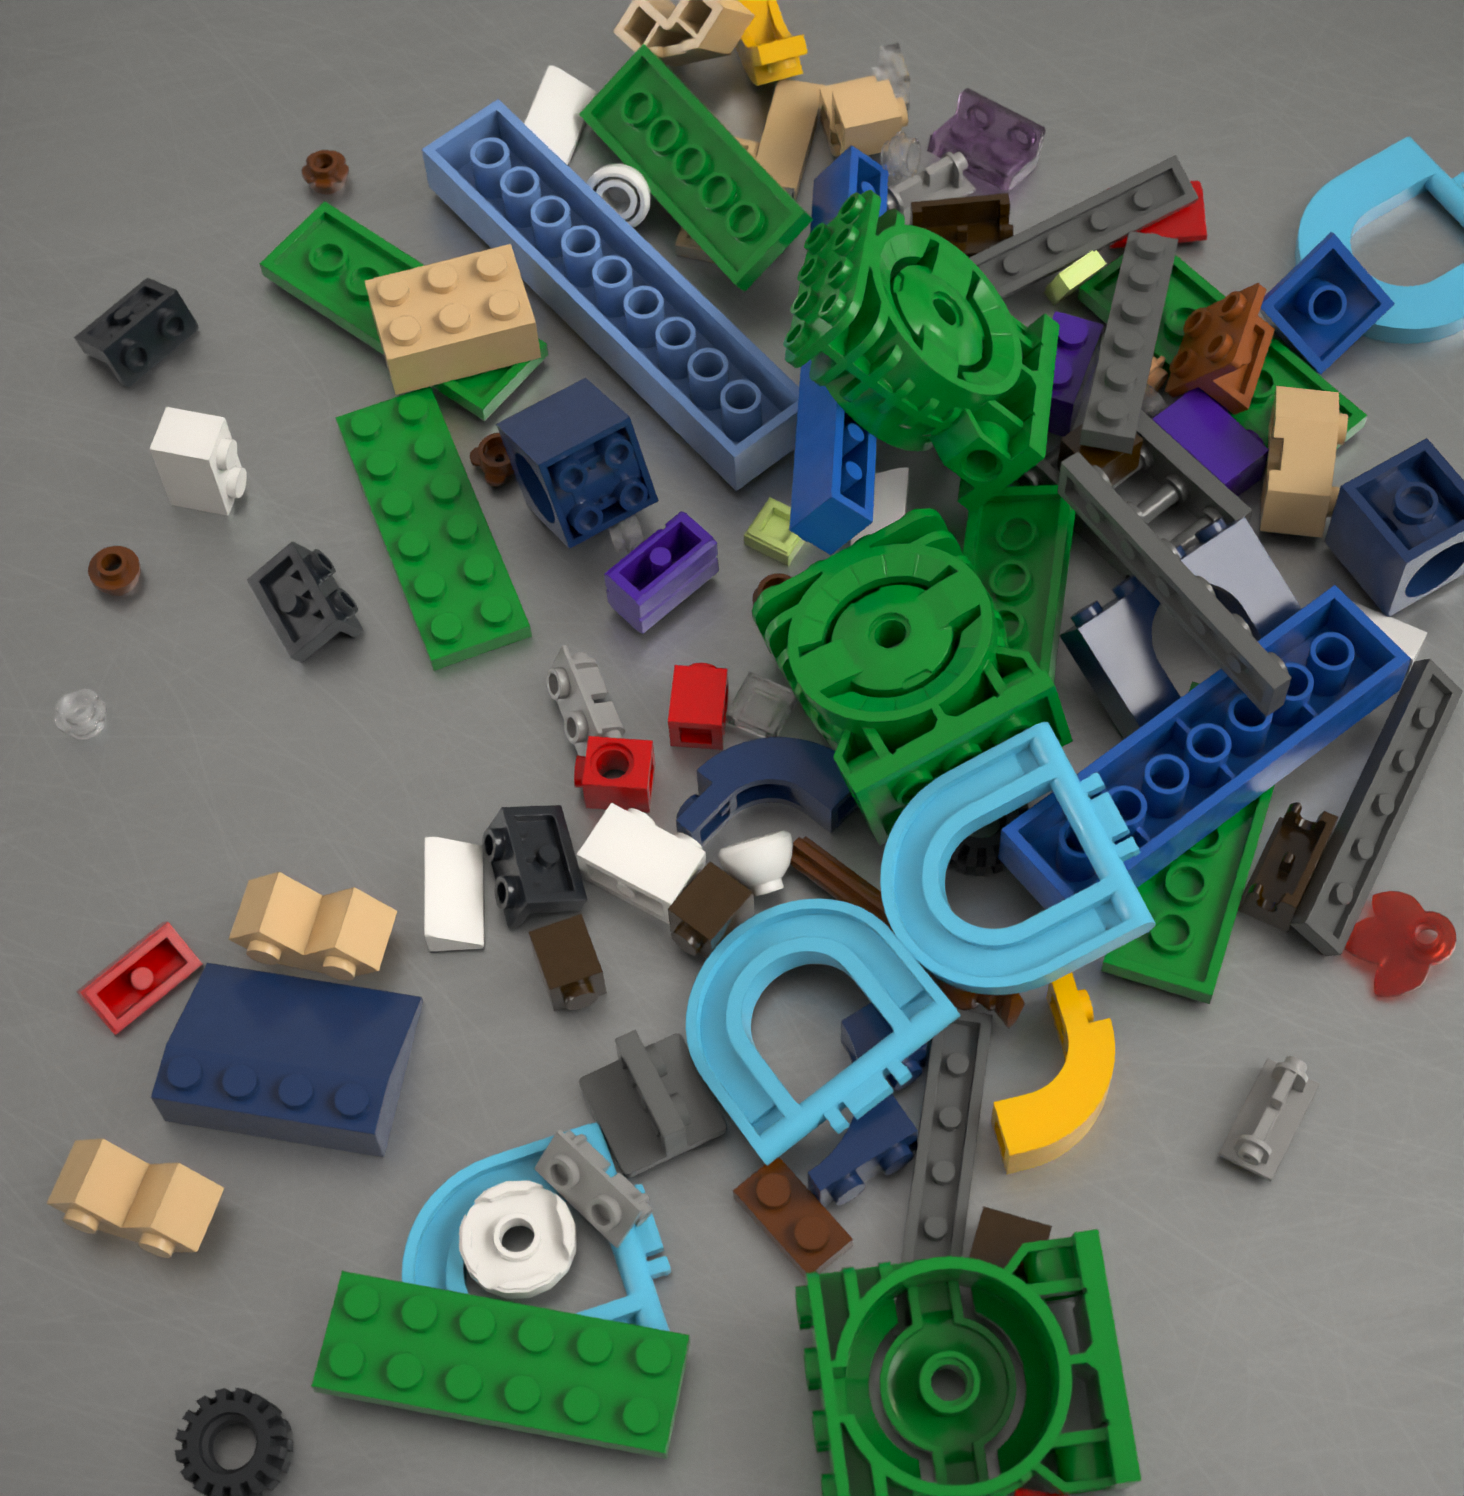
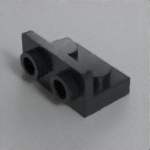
(139, 330)
(304, 600)
(533, 862)

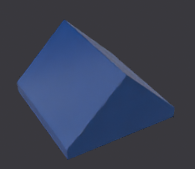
(1324, 304)

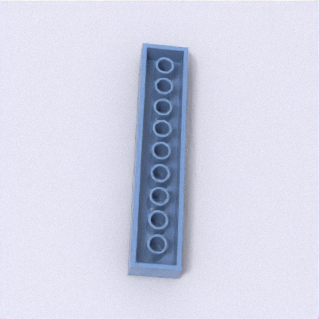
(617, 293)

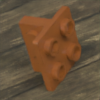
(1223, 350)

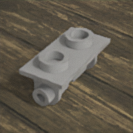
(938, 181)
(574, 685)
(1270, 1117)
(580, 1177)

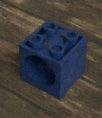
(578, 462)
(1401, 527)

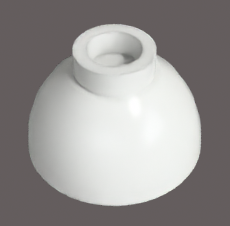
(623, 190)
(759, 861)

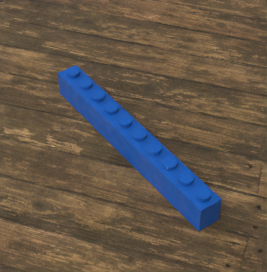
(833, 452)

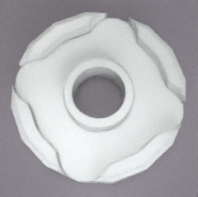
(523, 1272)

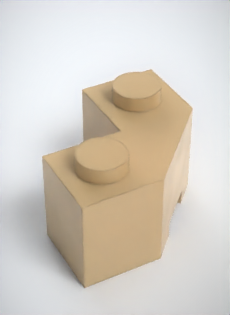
(686, 31)
(860, 114)
(1301, 461)
(320, 933)
(118, 1193)

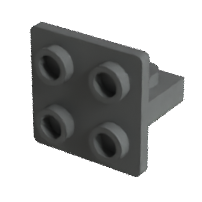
(651, 1103)

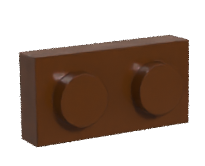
(792, 1218)

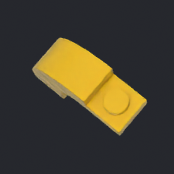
(767, 46)
(1057, 1117)

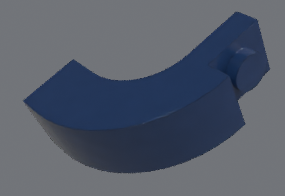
(766, 772)

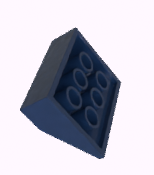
(288, 1059)

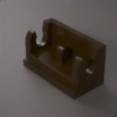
(966, 222)
(1286, 867)

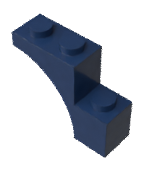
(878, 1139)

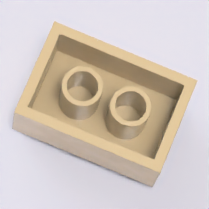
(453, 319)

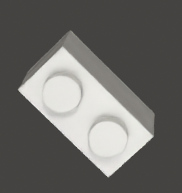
(198, 461)
(640, 860)

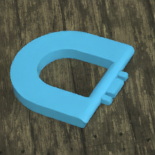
(1370, 191)
(1046, 944)
(760, 952)
(433, 1242)

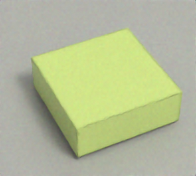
(1074, 276)
(771, 533)

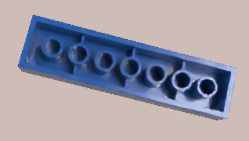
(1216, 750)

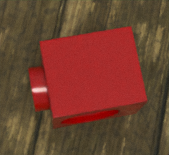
(698, 706)
(606, 754)

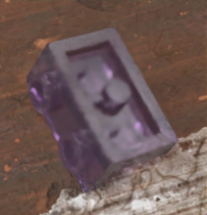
(993, 139)

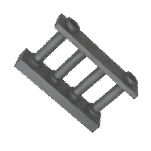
(1182, 482)

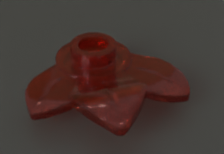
(1393, 945)

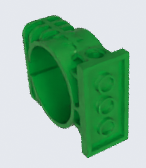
(922, 347)
(915, 702)
(857, 1309)

